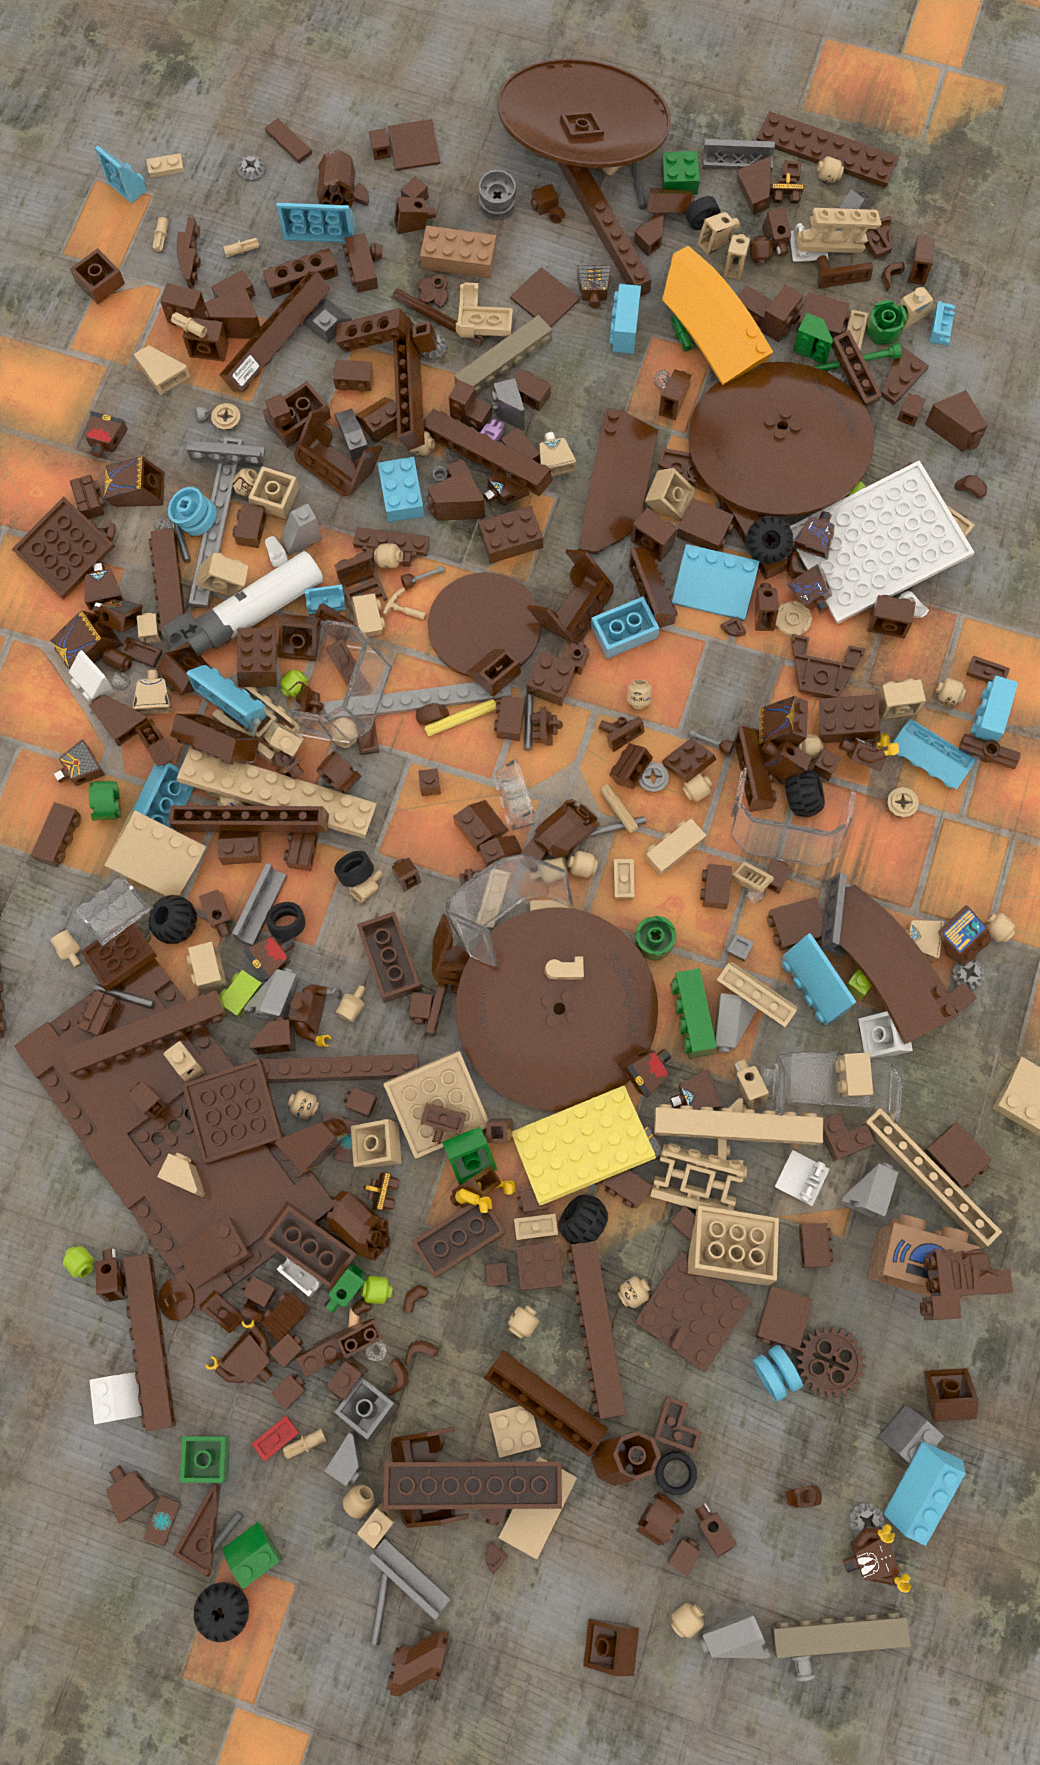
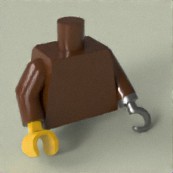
(308, 1010)

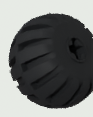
(778, 530)
(805, 794)
(172, 919)
(583, 1219)
(233, 1605)

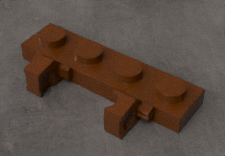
(409, 544)

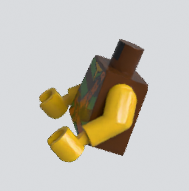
(478, 1186)

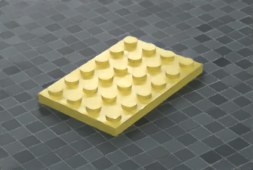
(582, 1145)

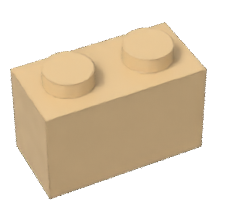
(367, 615)

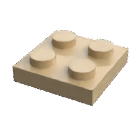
(514, 1431)

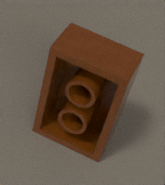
(300, 403)
(510, 534)
(256, 657)
(850, 718)

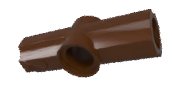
(1001, 755)

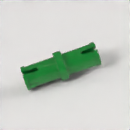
(682, 334)

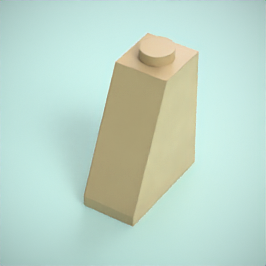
(161, 369)

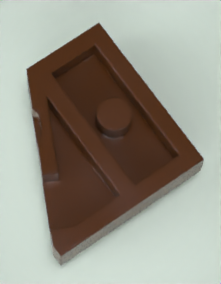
(879, 239)

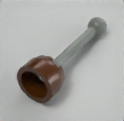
(409, 580)
(725, 746)

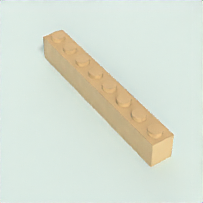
(737, 1125)
(932, 1179)

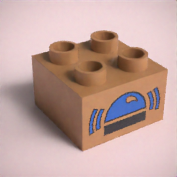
(901, 1251)

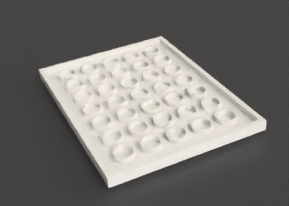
(886, 541)

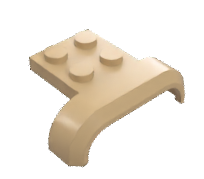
(481, 320)

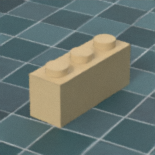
(675, 846)

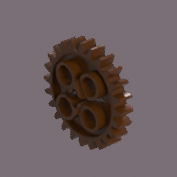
(824, 1380)

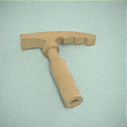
(408, 611)

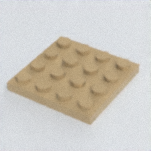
(438, 1083)

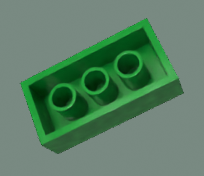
(694, 1013)

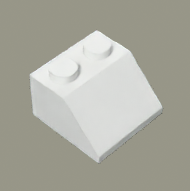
(89, 678)
(881, 1036)
(115, 1398)

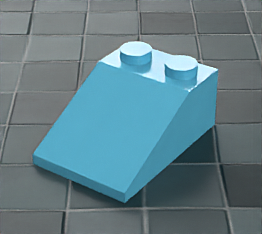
(121, 176)

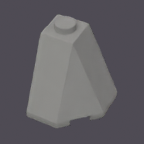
(300, 530)
(274, 996)
(731, 1021)
(872, 1192)
(735, 1638)

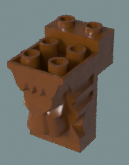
(956, 1276)

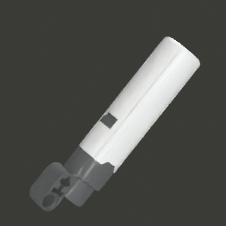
(245, 607)

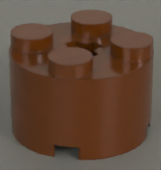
(338, 773)
(659, 1519)

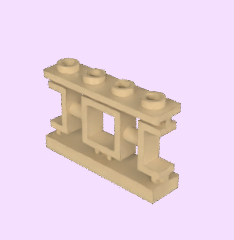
(824, 237)
(271, 710)
(757, 993)
(690, 1195)

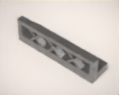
(737, 151)
(226, 453)
(259, 903)
(833, 914)
(410, 1578)

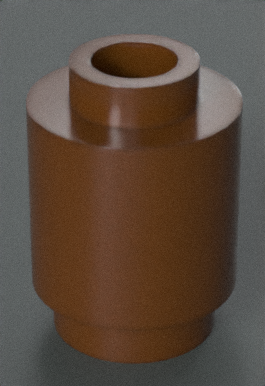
(117, 660)

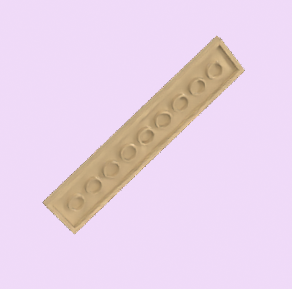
(270, 788)

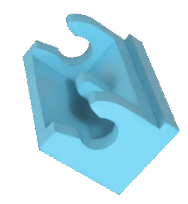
(942, 323)
(330, 595)

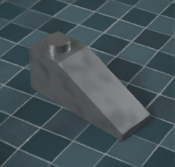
(351, 433)

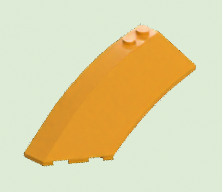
(714, 316)

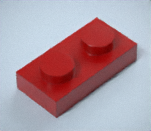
(275, 1438)

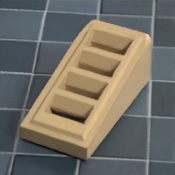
(744, 870)

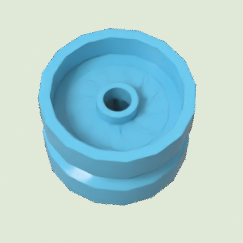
(192, 511)
(777, 1373)

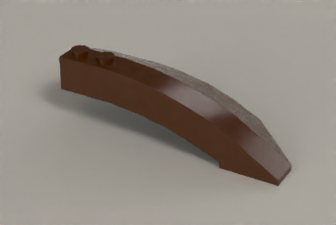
(617, 480)
(894, 967)

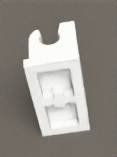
(300, 1277)

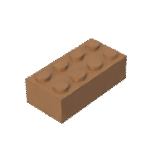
(458, 251)

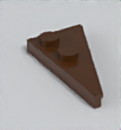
(198, 1540)

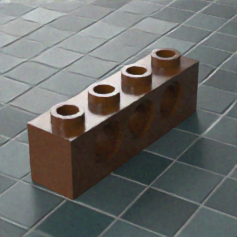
(295, 270)
(372, 330)
(855, 368)

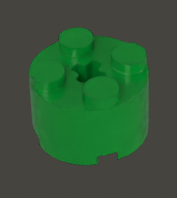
(886, 322)
(104, 801)
(650, 928)

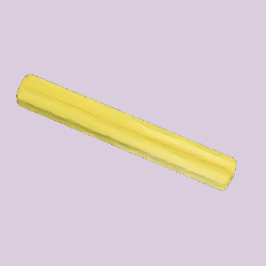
(460, 717)

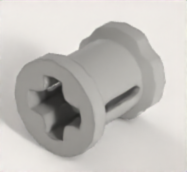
(803, 1668)

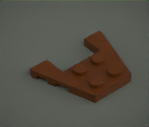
(819, 675)

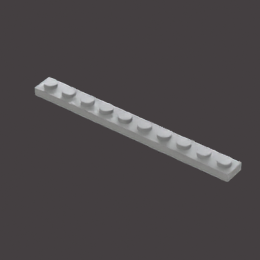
(213, 537)
(415, 699)

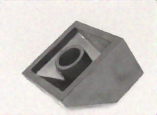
(325, 320)

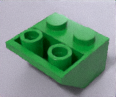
(813, 339)

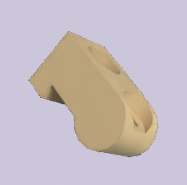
(565, 970)

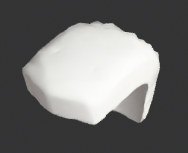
(276, 552)
(920, 609)

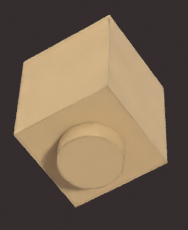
(148, 628)

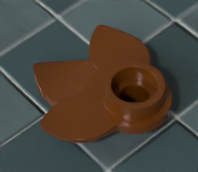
(431, 291)

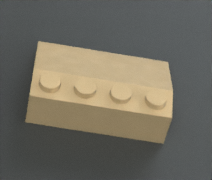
(154, 855)
(1021, 1096)
(734, 1246)

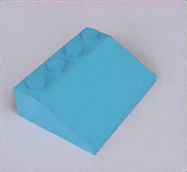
(316, 222)
(715, 582)
(817, 980)

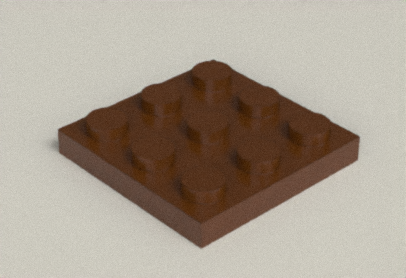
(119, 956)

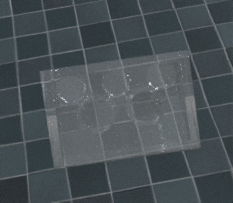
(514, 796)
(112, 909)

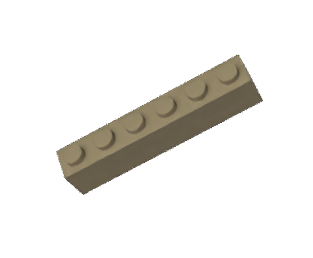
(506, 355)
(840, 1636)

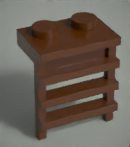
(358, 570)

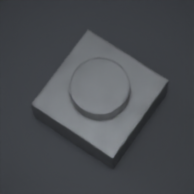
(739, 947)

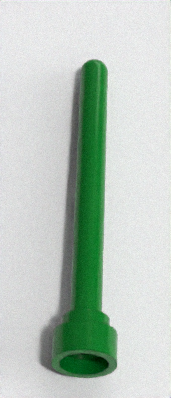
(892, 352)

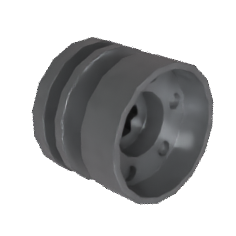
(497, 194)

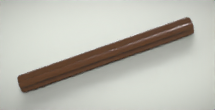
(432, 313)

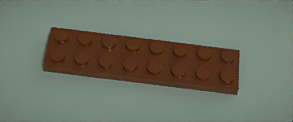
(816, 144)

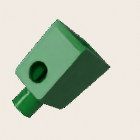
(350, 1281)

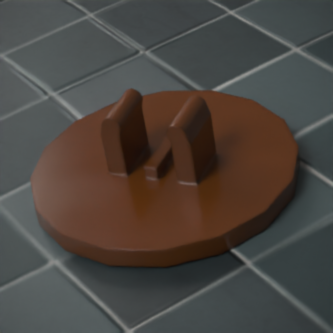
(176, 1302)

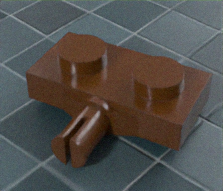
(442, 1120)

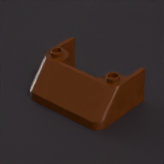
(328, 463)
(585, 600)
(447, 960)
(422, 1448)

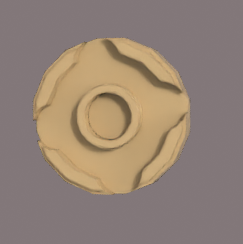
(793, 619)

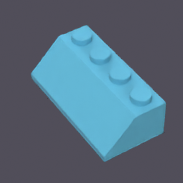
(226, 696)
(933, 754)
(161, 792)
(925, 1492)

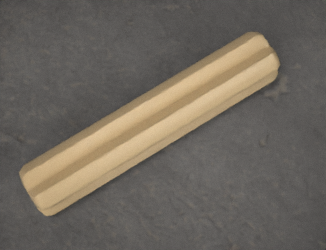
(619, 808)

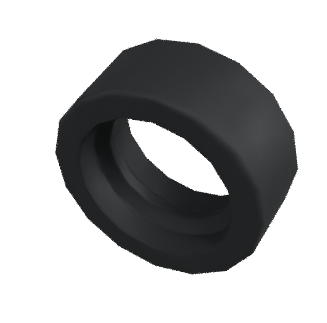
(701, 210)
(357, 876)
(284, 909)
(692, 1473)

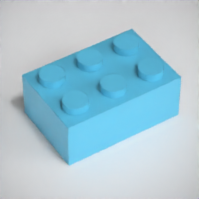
(625, 318)
(401, 489)
(624, 627)
(994, 709)

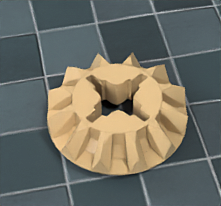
(220, 413)
(908, 796)

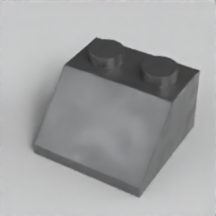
(508, 403)
(366, 1409)
(907, 1432)
(347, 1461)

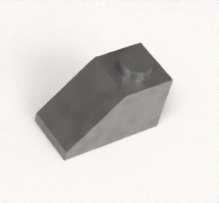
(857, 200)

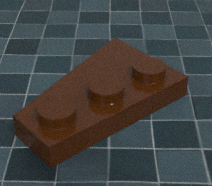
(902, 376)
(683, 465)

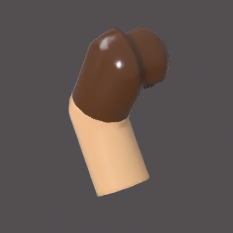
(356, 1310)

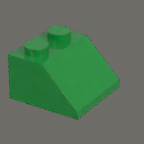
(469, 1154)
(251, 1555)

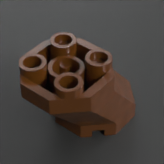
(336, 179)
(566, 828)
(358, 1225)
(626, 1458)
(417, 1663)

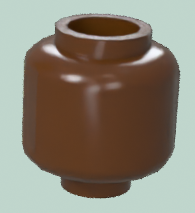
(760, 249)

